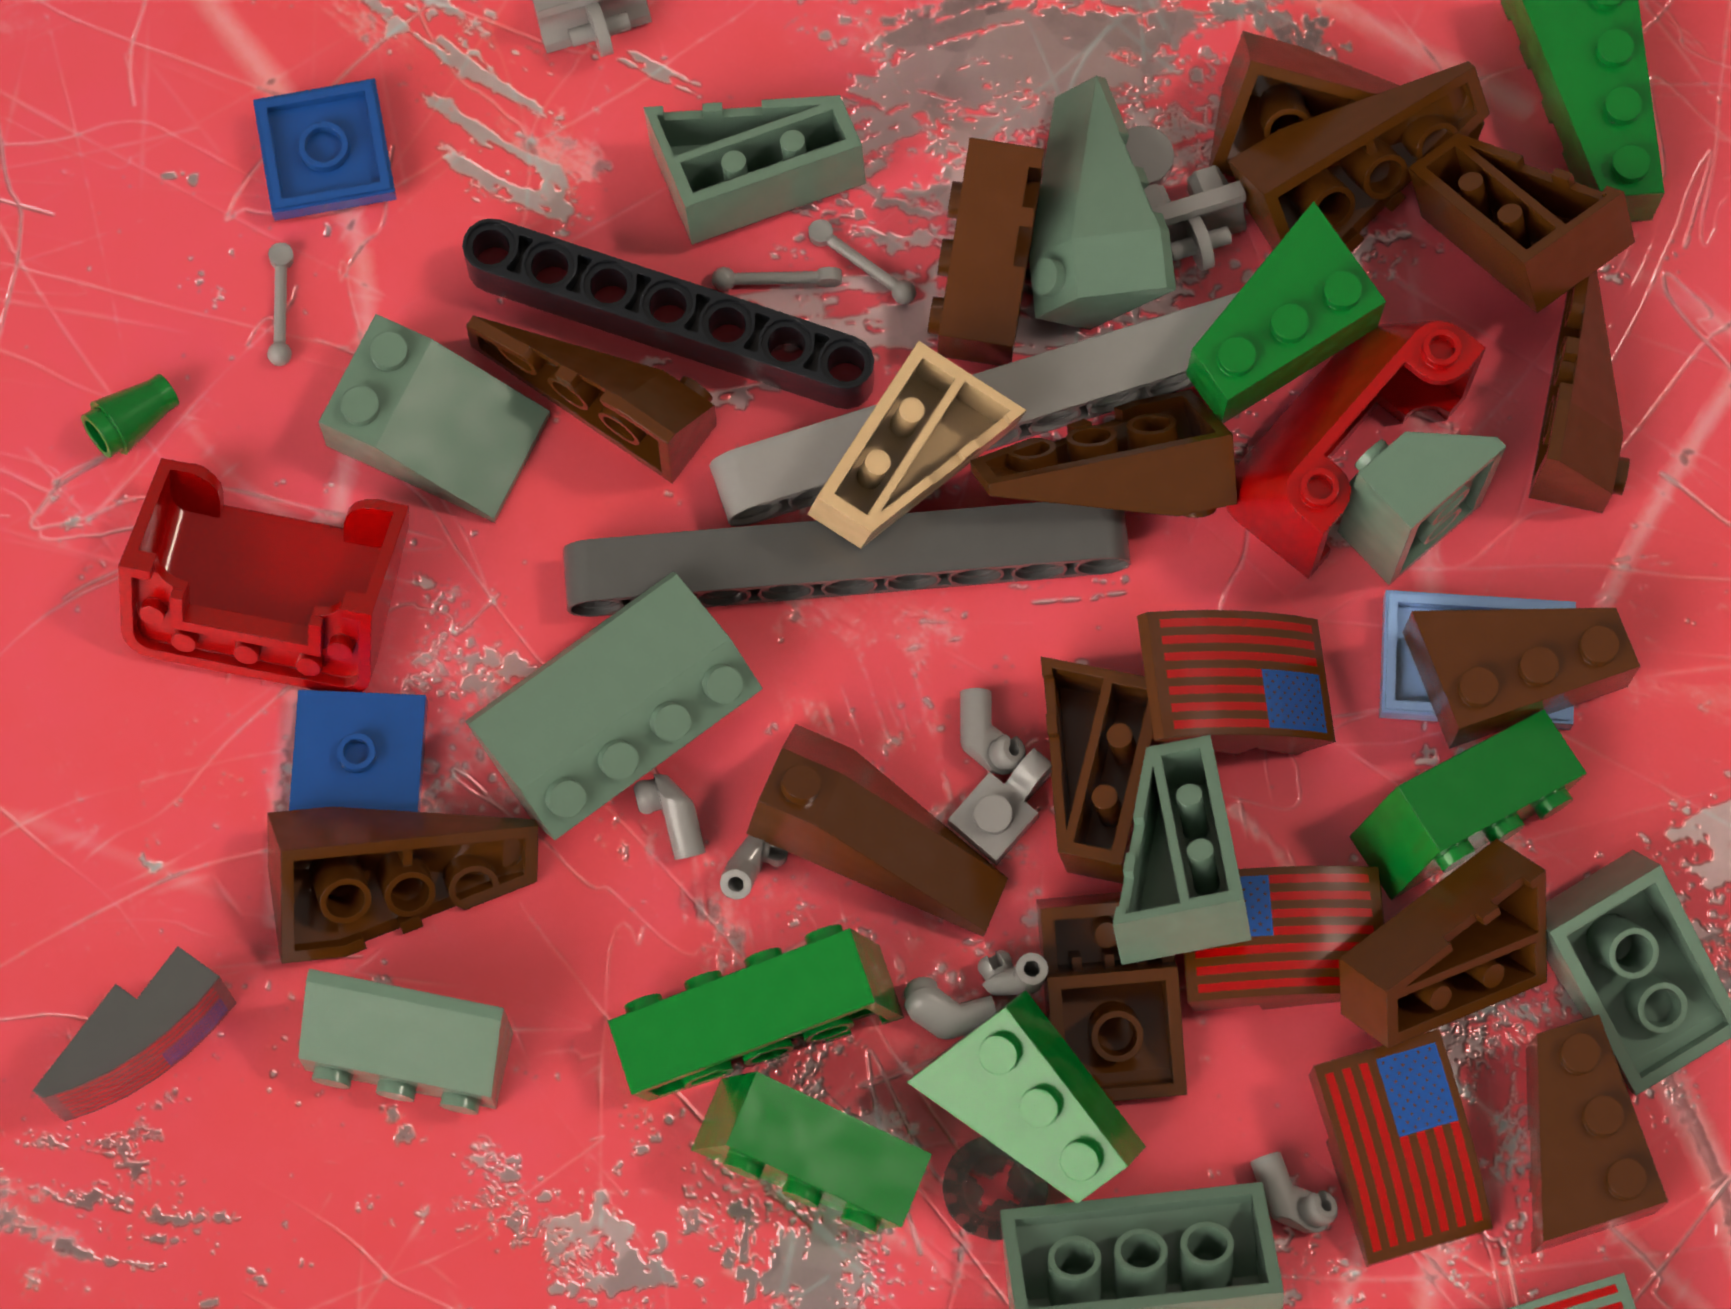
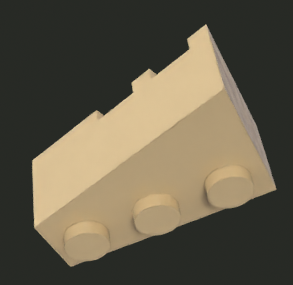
(912, 444)

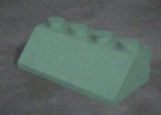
(613, 705)
(1145, 1252)

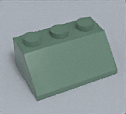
(1415, 495)
(403, 1041)

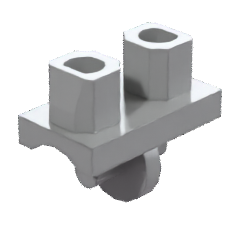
(584, 21)
(1203, 218)

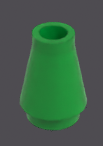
(125, 417)

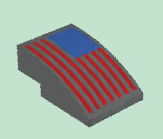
(136, 1039)

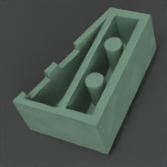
(753, 160)
(1181, 861)

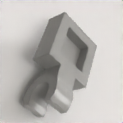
(998, 812)

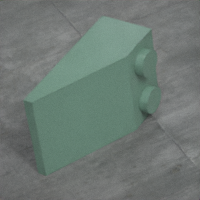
(432, 419)
(1638, 964)

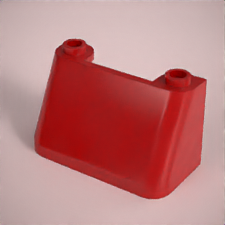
(1289, 484)
(256, 586)

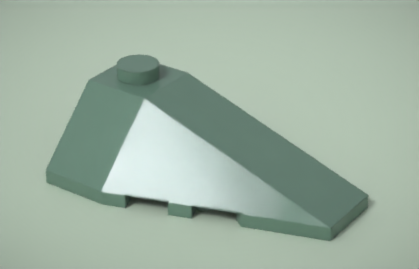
(1094, 230)

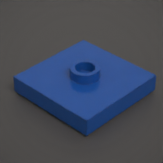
(324, 149)
(358, 750)

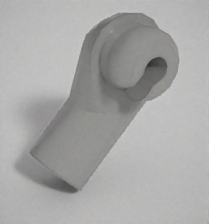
(983, 740)
(678, 812)
(746, 864)
(1005, 979)
(941, 1013)
(1289, 1203)

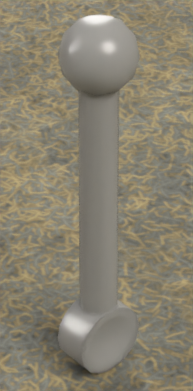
(822, 234)
(281, 258)
(725, 278)

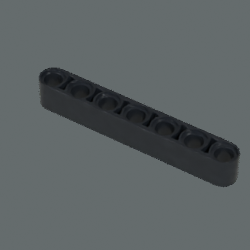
(647, 292)

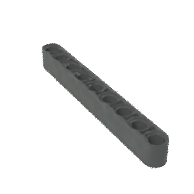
(816, 562)

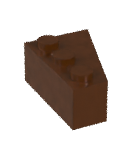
(1517, 221)
(988, 252)
(1510, 663)
(1097, 753)
(1451, 949)
(1584, 1138)

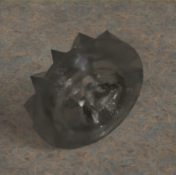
(964, 1195)

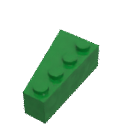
(1595, 92)
(753, 1012)

